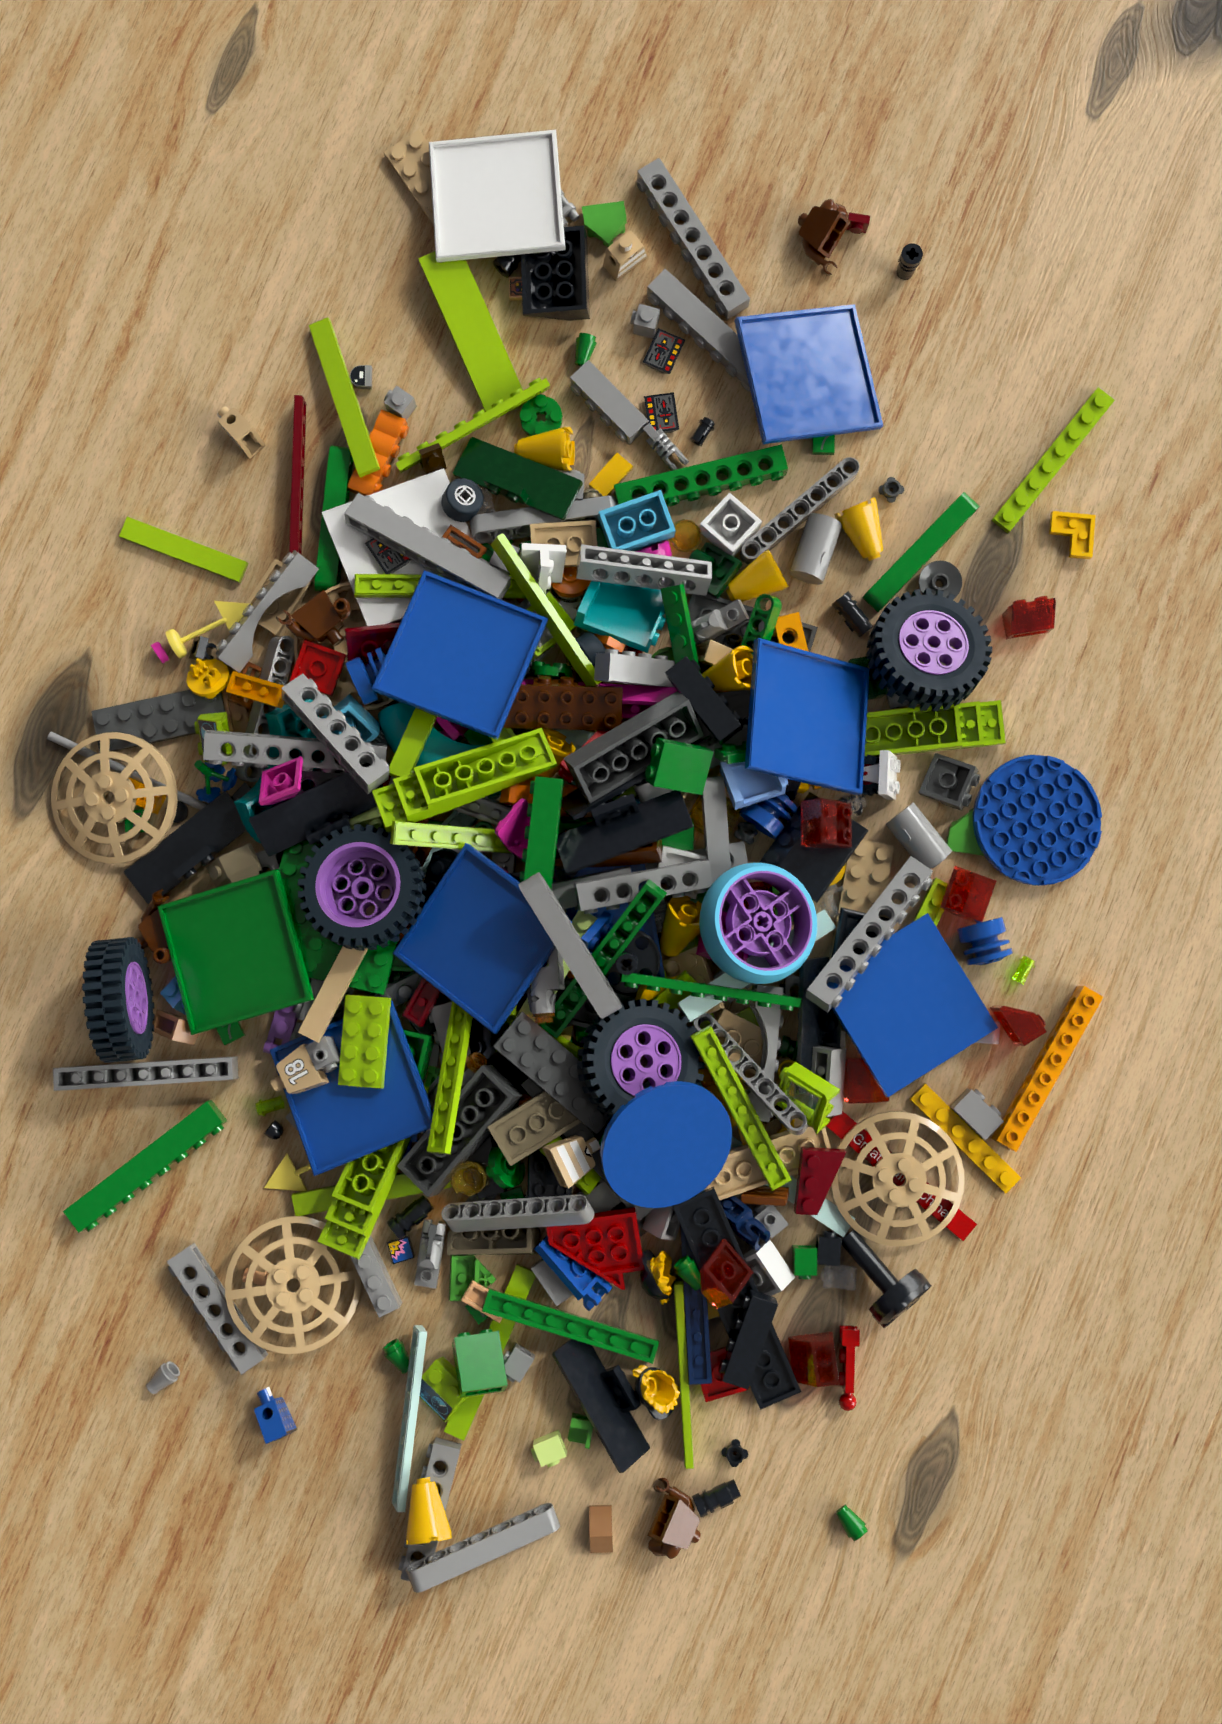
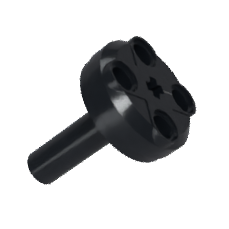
(639, 959)
(897, 1295)

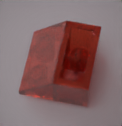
(1029, 618)
(826, 824)
(968, 894)
(814, 1359)

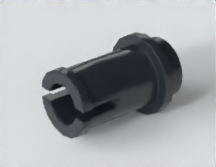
(701, 433)

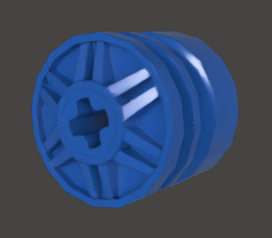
(365, 675)
(767, 812)
(985, 941)

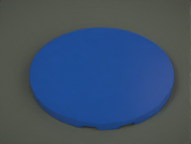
(1037, 820)
(666, 1144)

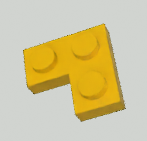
(1079, 528)

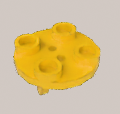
(202, 671)

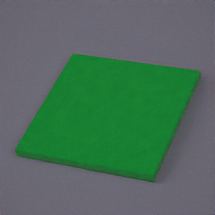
(235, 952)

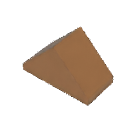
(600, 1528)

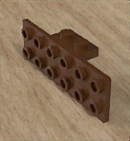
(565, 705)

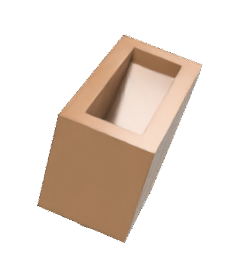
(173, 1027)

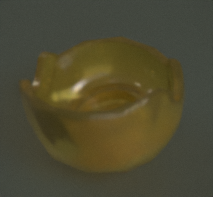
(686, 537)
(468, 1178)

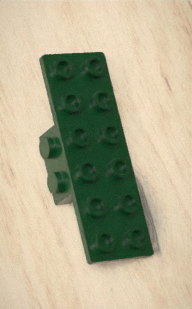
(518, 478)

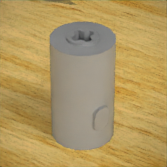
(815, 548)
(919, 836)

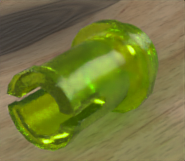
(1023, 969)
(269, 1105)

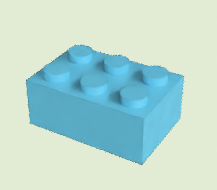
(637, 523)

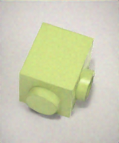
(549, 1449)

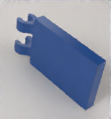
(574, 1275)

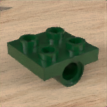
(723, 567)

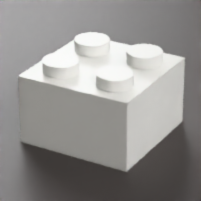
(730, 525)

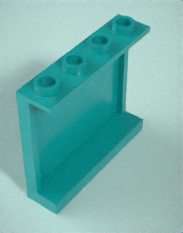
(623, 613)

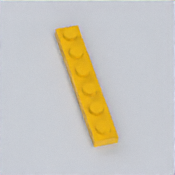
(965, 1138)

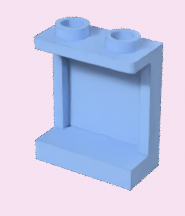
(748, 786)

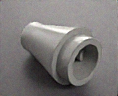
(165, 1376)

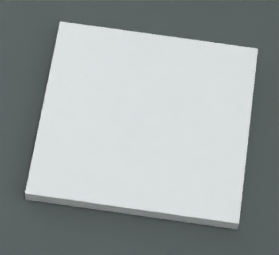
(496, 196)
(415, 499)

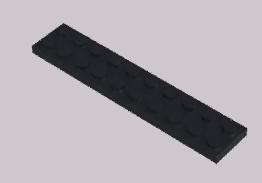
(704, 1228)

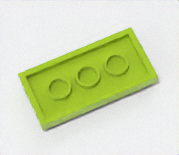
(364, 1041)

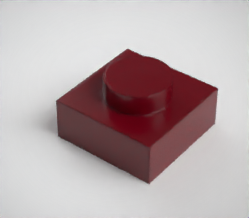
(859, 223)

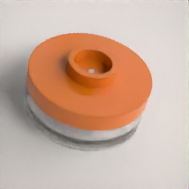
(570, 589)

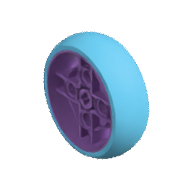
(724, 946)

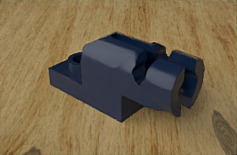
(743, 1222)

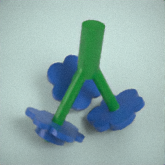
(214, 772)

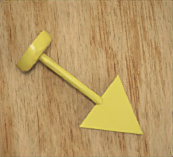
(229, 611)
(287, 1177)

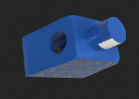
(276, 1425)

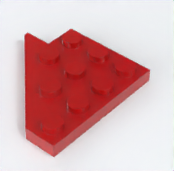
(604, 1245)

